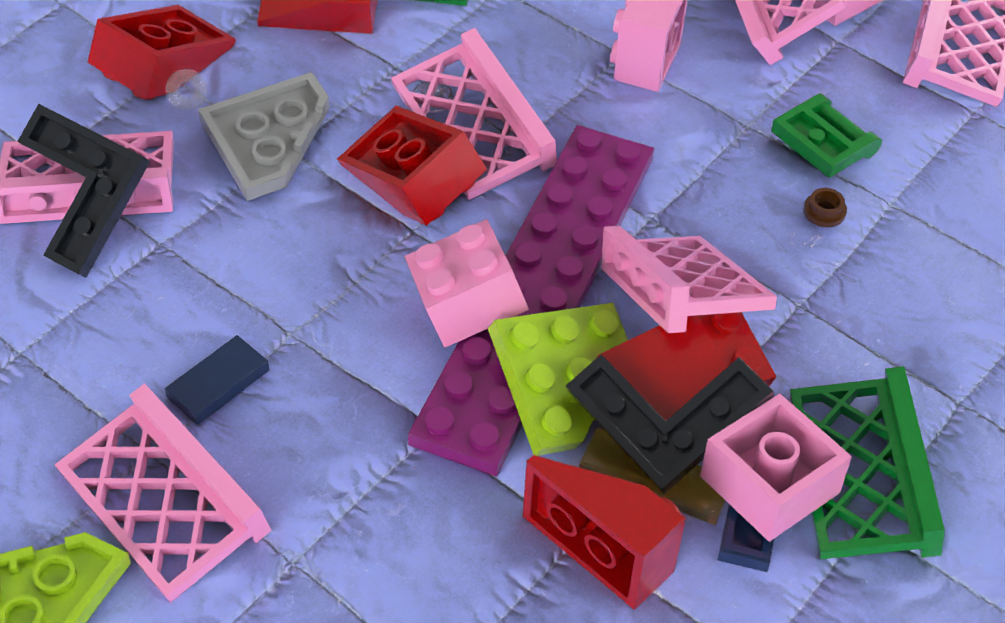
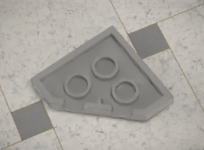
(266, 132)

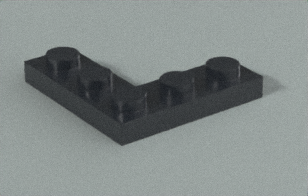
(109, 183)
(674, 446)

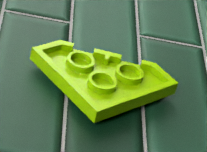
(541, 357)
(59, 581)

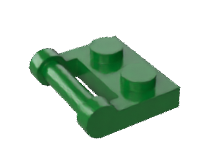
(824, 135)

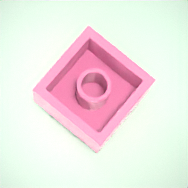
(647, 41)
(465, 282)
(774, 466)

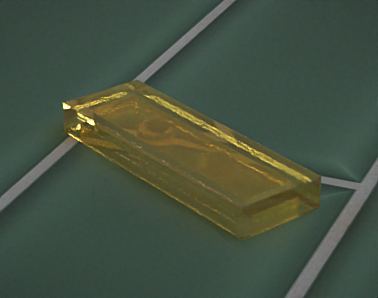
(690, 494)

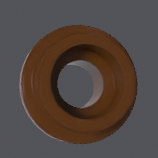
(825, 207)

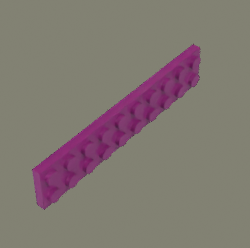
(554, 262)

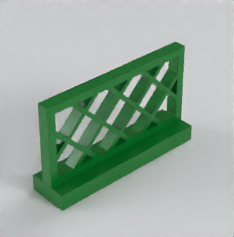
(908, 469)

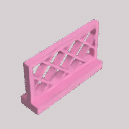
(764, 27)
(931, 50)
(500, 92)
(49, 194)
(680, 278)
(200, 474)

